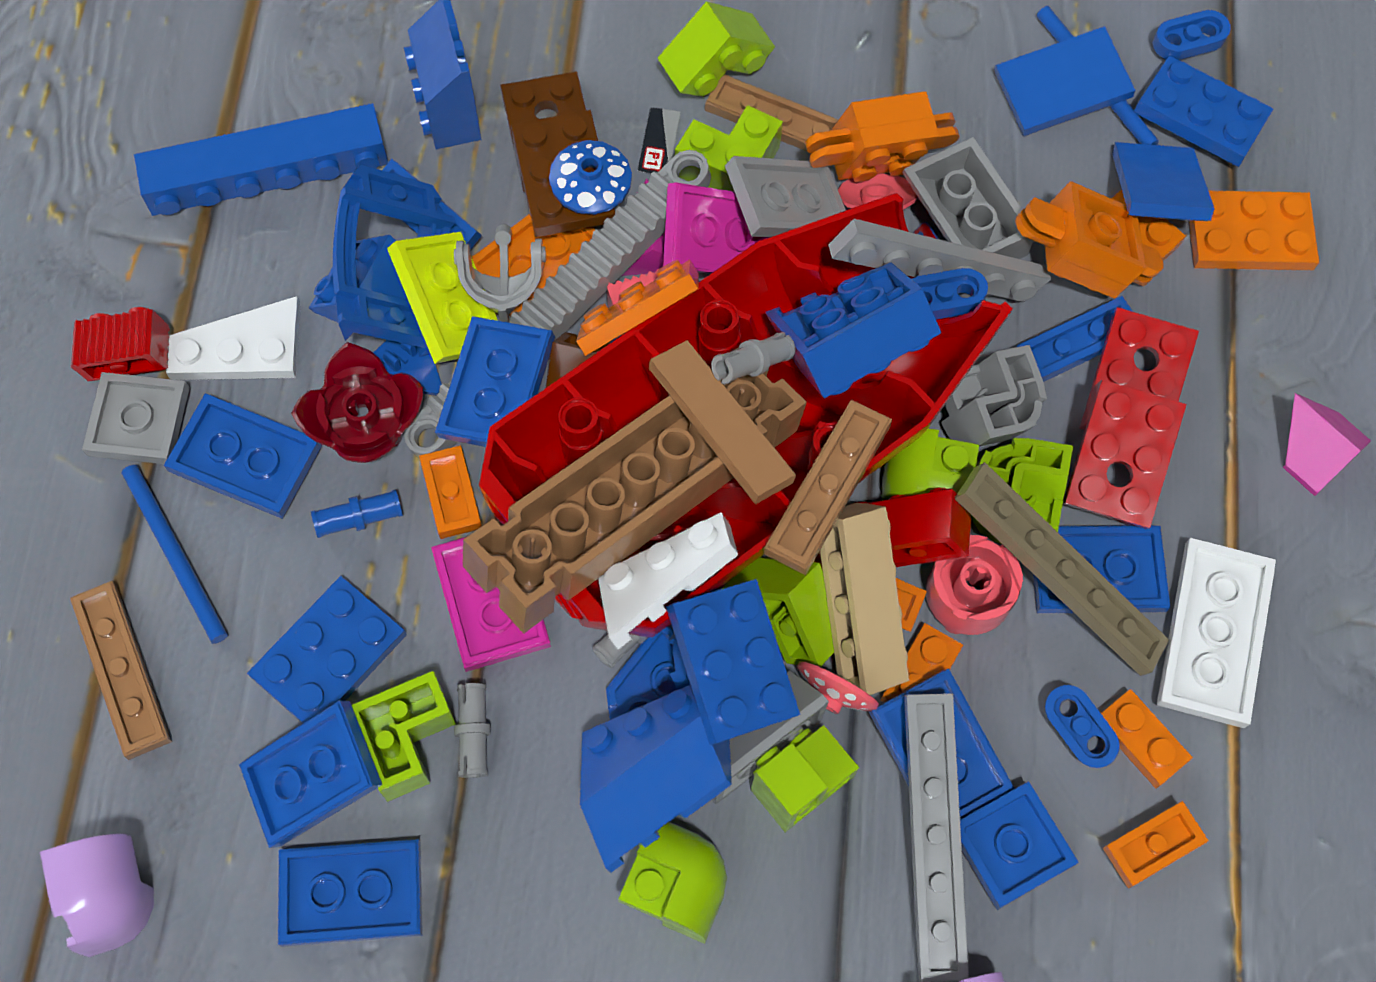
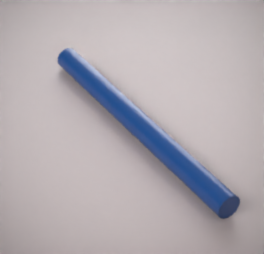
(1122, 109)
(174, 554)

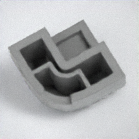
(997, 399)

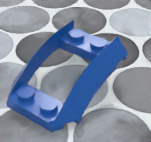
(399, 198)

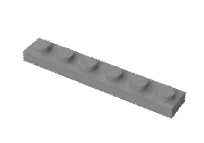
(921, 255)
(936, 838)

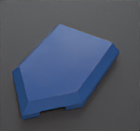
(643, 676)

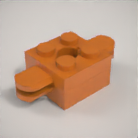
(882, 136)
(1090, 240)

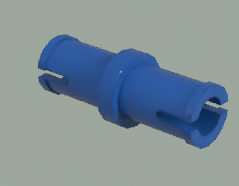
(356, 513)

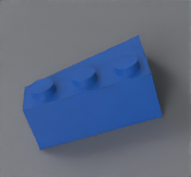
(442, 78)
(857, 328)
(647, 772)

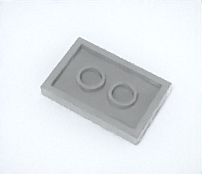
(782, 193)

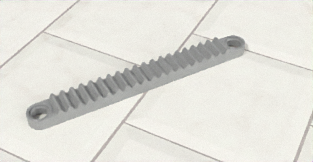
(586, 273)

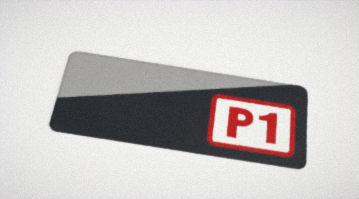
(658, 139)

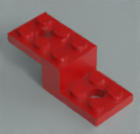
(1131, 418)

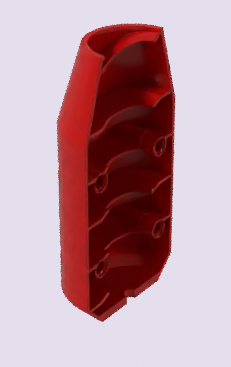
(716, 319)

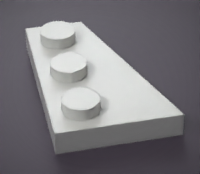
(239, 346)
(653, 577)

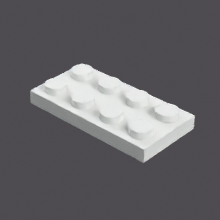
(1217, 633)

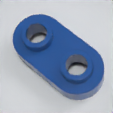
(1188, 36)
(943, 290)
(1082, 726)

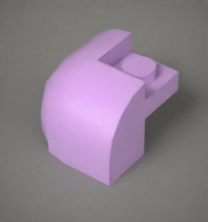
(97, 892)

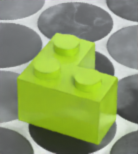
(711, 45)
(752, 136)
(795, 609)
(393, 724)
(801, 776)

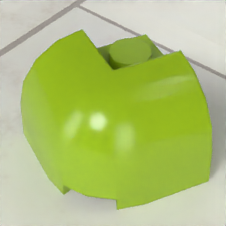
(929, 465)
(1035, 472)
(678, 882)

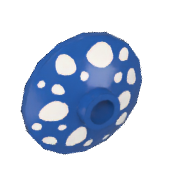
(595, 190)

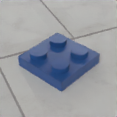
(1014, 845)

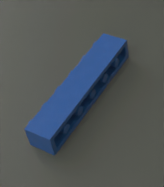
(260, 160)

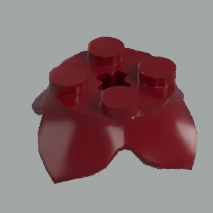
(354, 381)

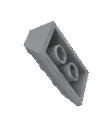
(969, 200)
(750, 747)

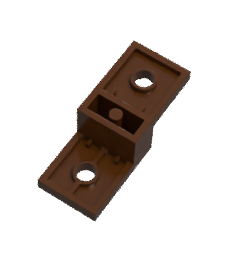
(540, 141)

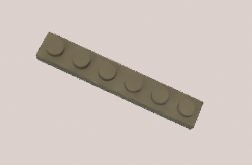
(1062, 569)

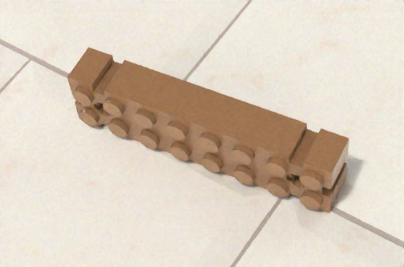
(613, 502)

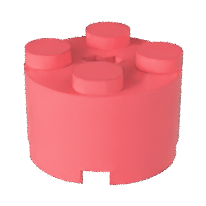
(963, 607)

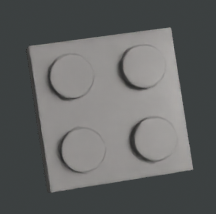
(135, 418)

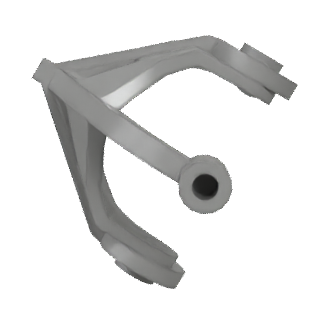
(505, 291)

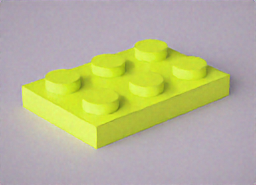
(436, 292)

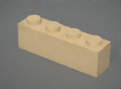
(864, 599)

